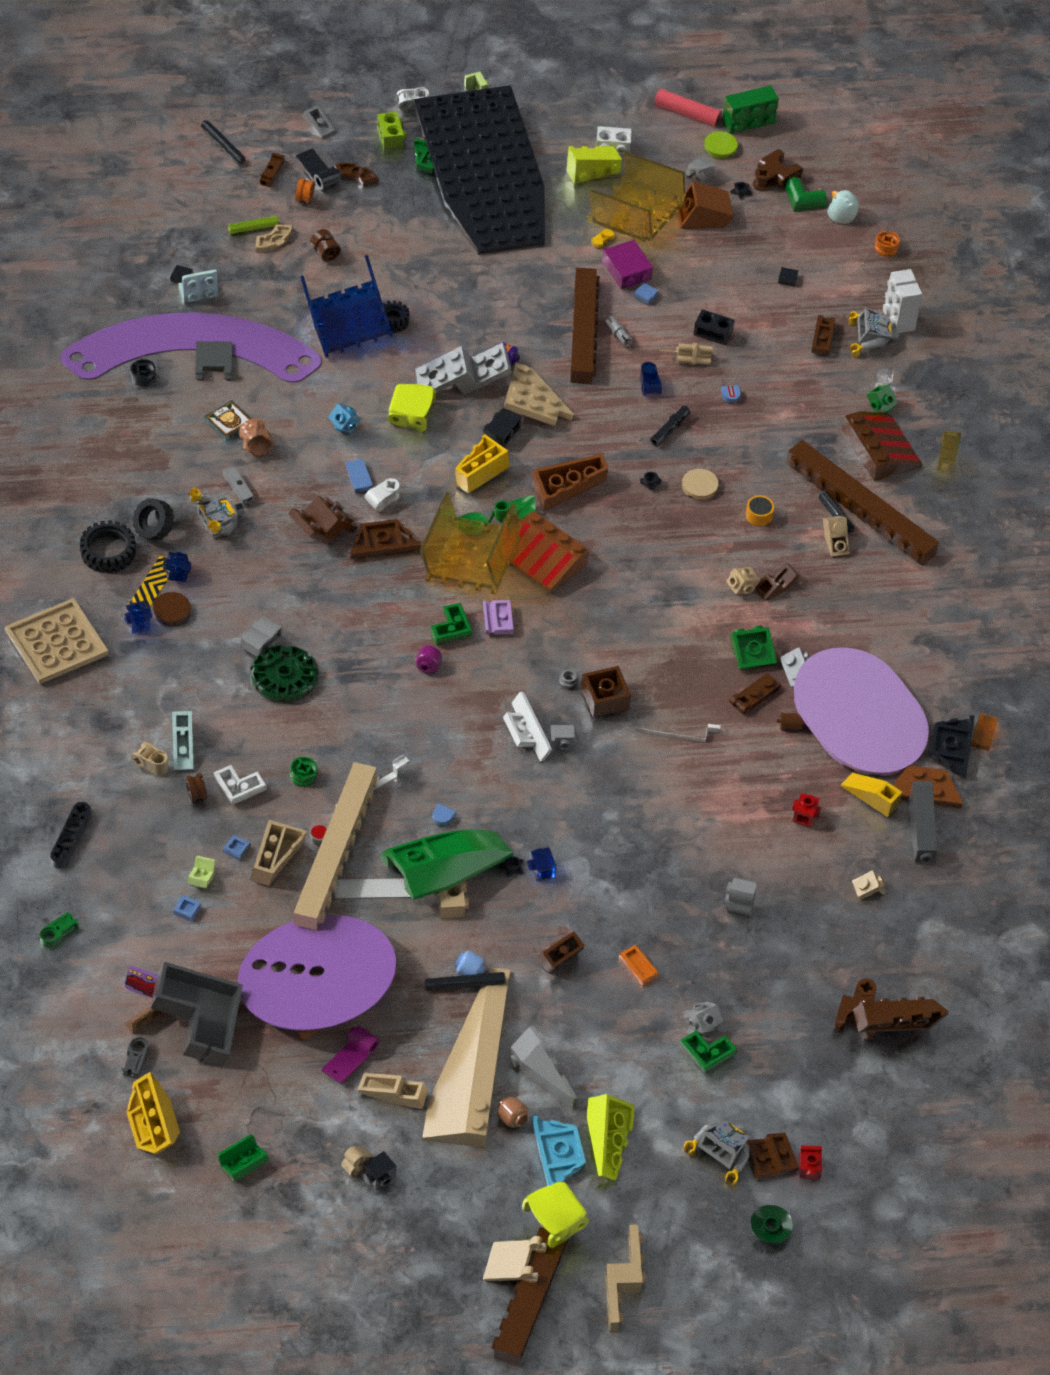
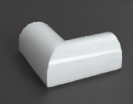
(236, 788)

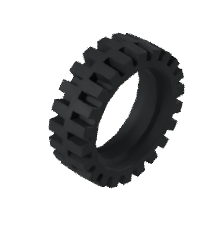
(107, 530)

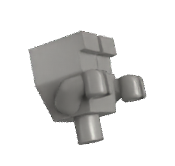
(700, 169)

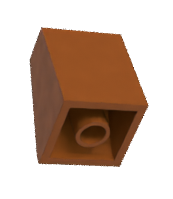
(705, 207)

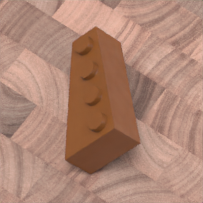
(567, 479)

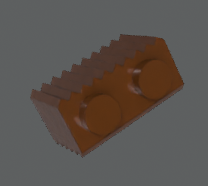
(561, 952)

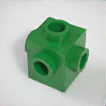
(882, 399)

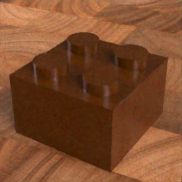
(605, 691)

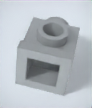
(562, 737)

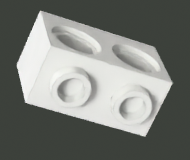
(616, 137)

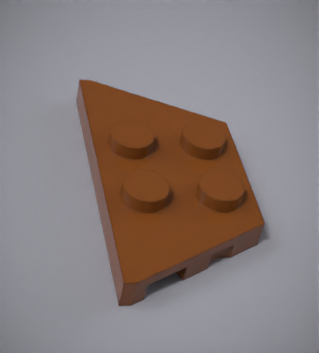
(943, 787)

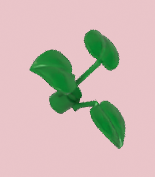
(523, 505)

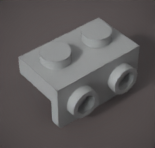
(792, 662)

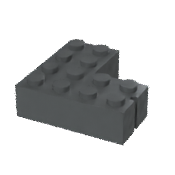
(206, 1002)

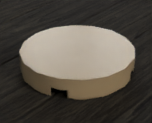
(700, 484)

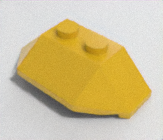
(151, 1115)

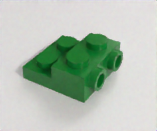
(753, 647)

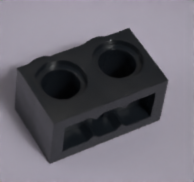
(714, 327)

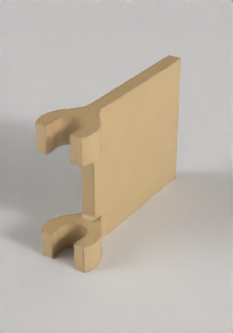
(511, 1259)

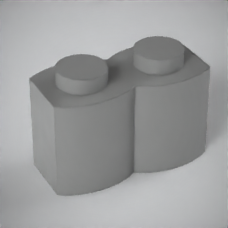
(261, 636)
(740, 896)

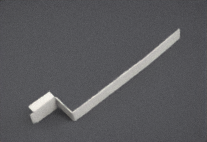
(711, 728)
(397, 764)

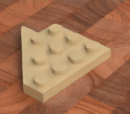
(533, 397)

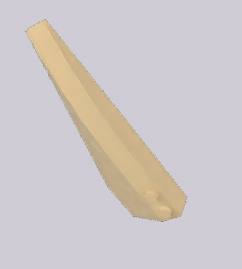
(464, 1092)

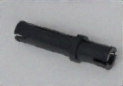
(674, 421)

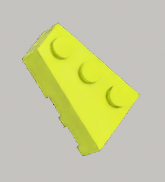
(592, 163)

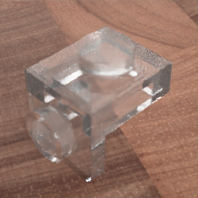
(884, 377)

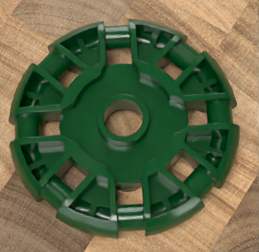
(284, 682)

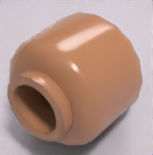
(512, 1112)

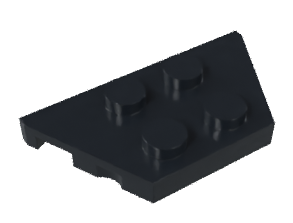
(952, 744)

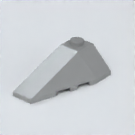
(533, 1061)

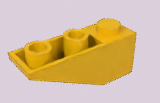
(874, 792)

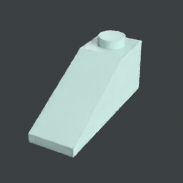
(182, 740)

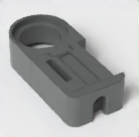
(135, 1059)

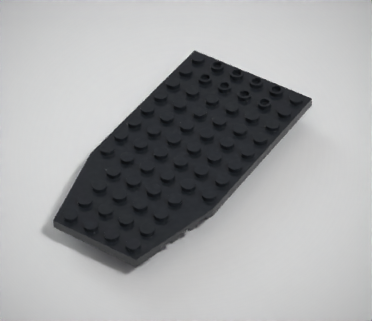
(485, 167)

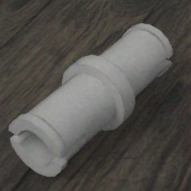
(619, 331)

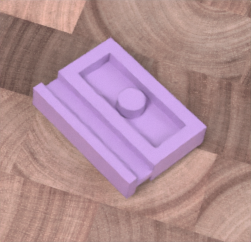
(498, 617)

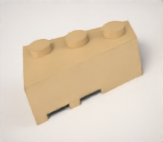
(276, 850)

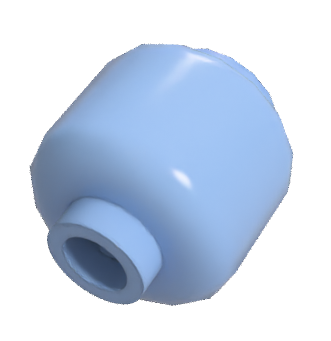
(469, 964)

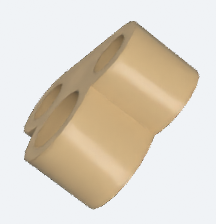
(354, 1159)

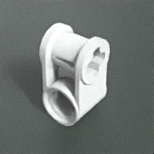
(410, 95)
(383, 494)

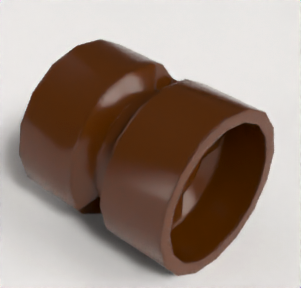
(325, 245)

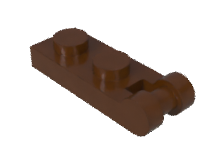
(823, 335)
(755, 693)

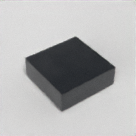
(178, 272)
(788, 276)

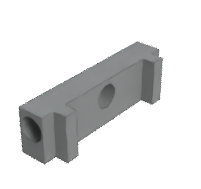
(238, 485)

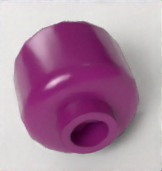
(429, 658)

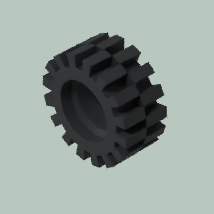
(399, 310)

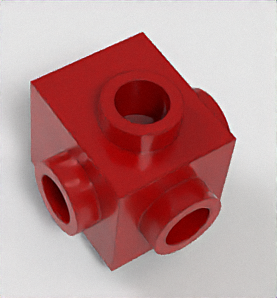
(806, 809)

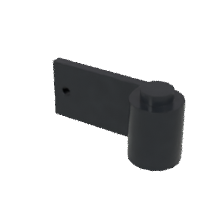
(317, 170)

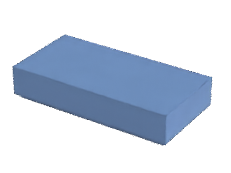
(358, 475)

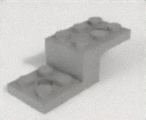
(463, 371)

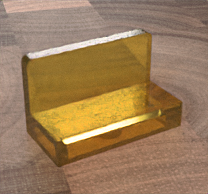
(948, 447)

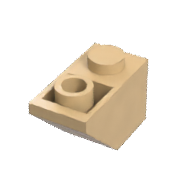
(836, 535)

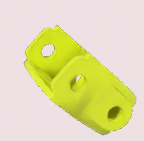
(411, 405)
(557, 1212)

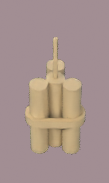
(693, 354)

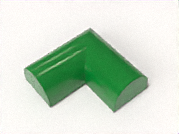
(804, 200)
(455, 627)
(707, 1055)

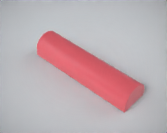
(687, 107)

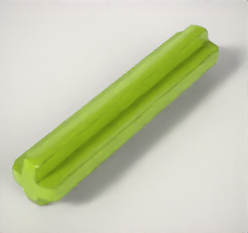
(253, 224)

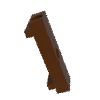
(272, 169)

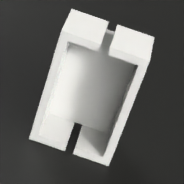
(902, 301)

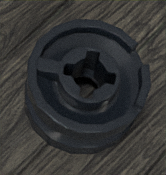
(143, 372)

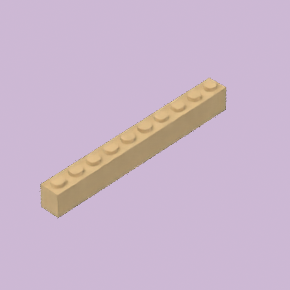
(335, 846)

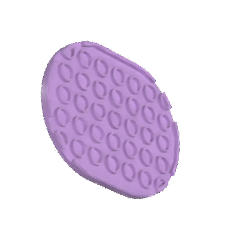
(860, 711)

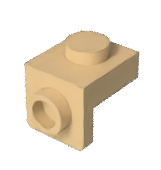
(869, 884)

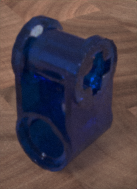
(650, 379)

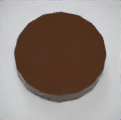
(171, 608)

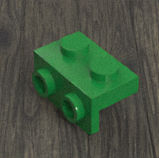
(242, 1158)

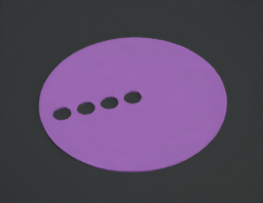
(356, 974)

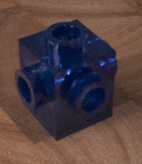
(177, 566)
(138, 617)

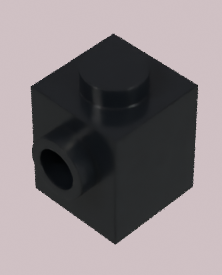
(379, 1170)

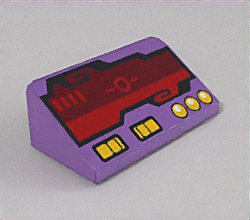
(140, 981)

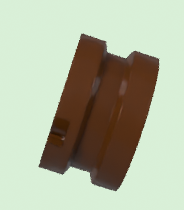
(195, 787)

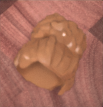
(255, 437)

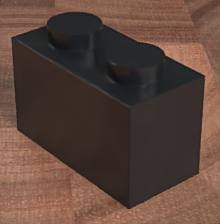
(503, 426)

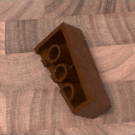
(898, 1014)

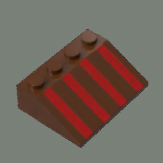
(879, 444)

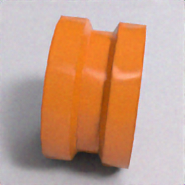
(305, 191)
(887, 243)

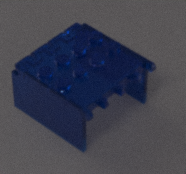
(349, 316)

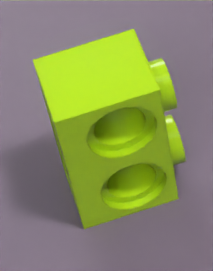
(390, 130)

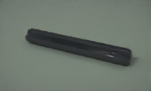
(223, 142)
(465, 981)

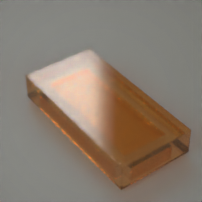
(984, 731)

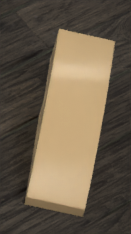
(394, 1090)

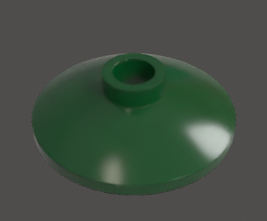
(771, 1216)

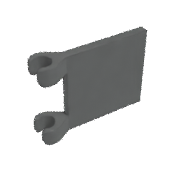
(214, 356)

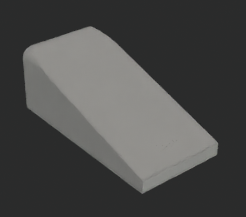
(318, 121)

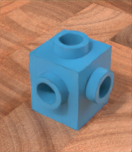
(344, 418)

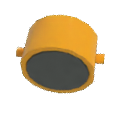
(759, 510)

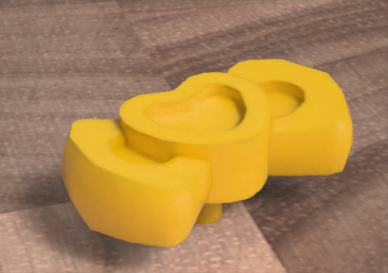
(602, 238)

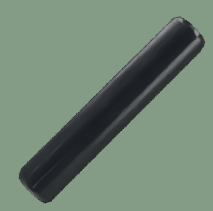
(834, 509)

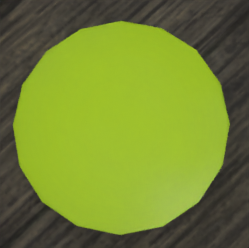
(720, 145)

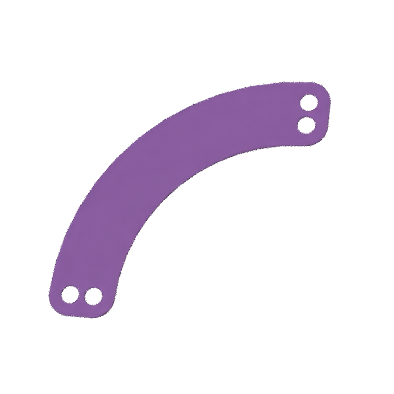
(180, 332)

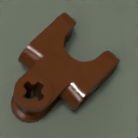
(772, 172)
(864, 990)

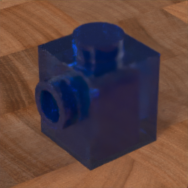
(542, 864)

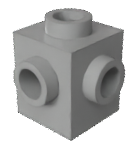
(704, 1017)

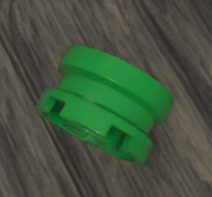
(297, 774)

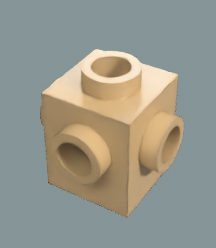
(743, 580)

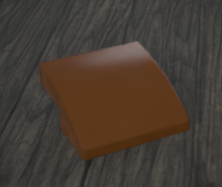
(771, 1156)

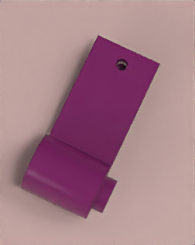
(359, 1048)

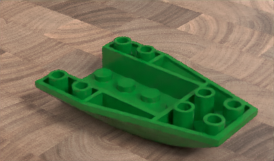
(445, 859)

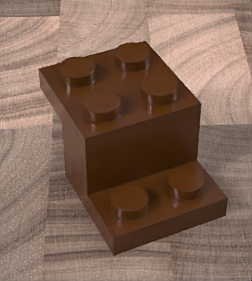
(323, 519)

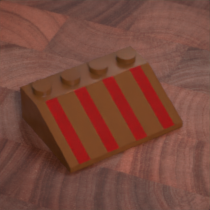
(547, 552)

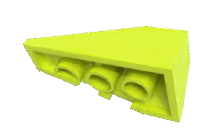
(609, 1125)

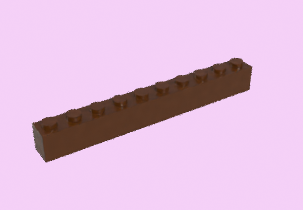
(862, 502)

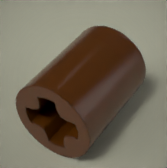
(790, 721)

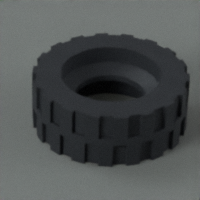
(165, 519)

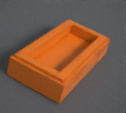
(639, 965)

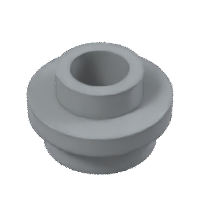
(568, 678)

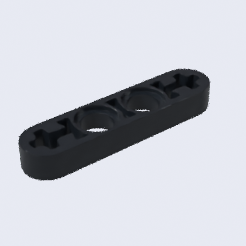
(73, 835)

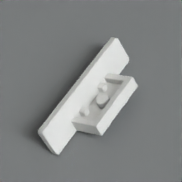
(526, 728)

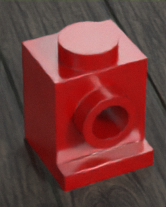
(810, 1162)

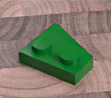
(422, 157)

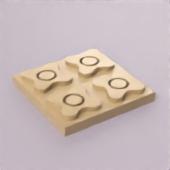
(56, 641)

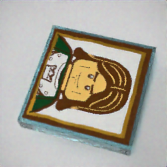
(226, 420)

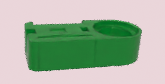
(59, 928)

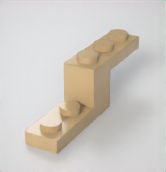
(624, 1278)

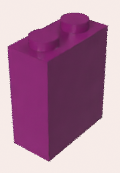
(627, 264)

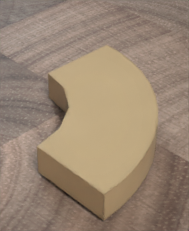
(274, 239)

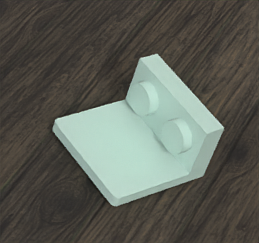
(199, 286)

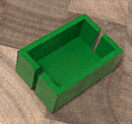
(750, 109)

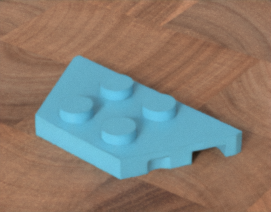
(558, 1149)

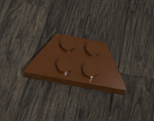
(383, 539)

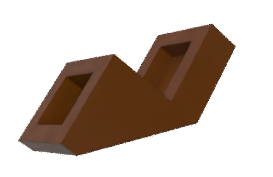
(773, 585)

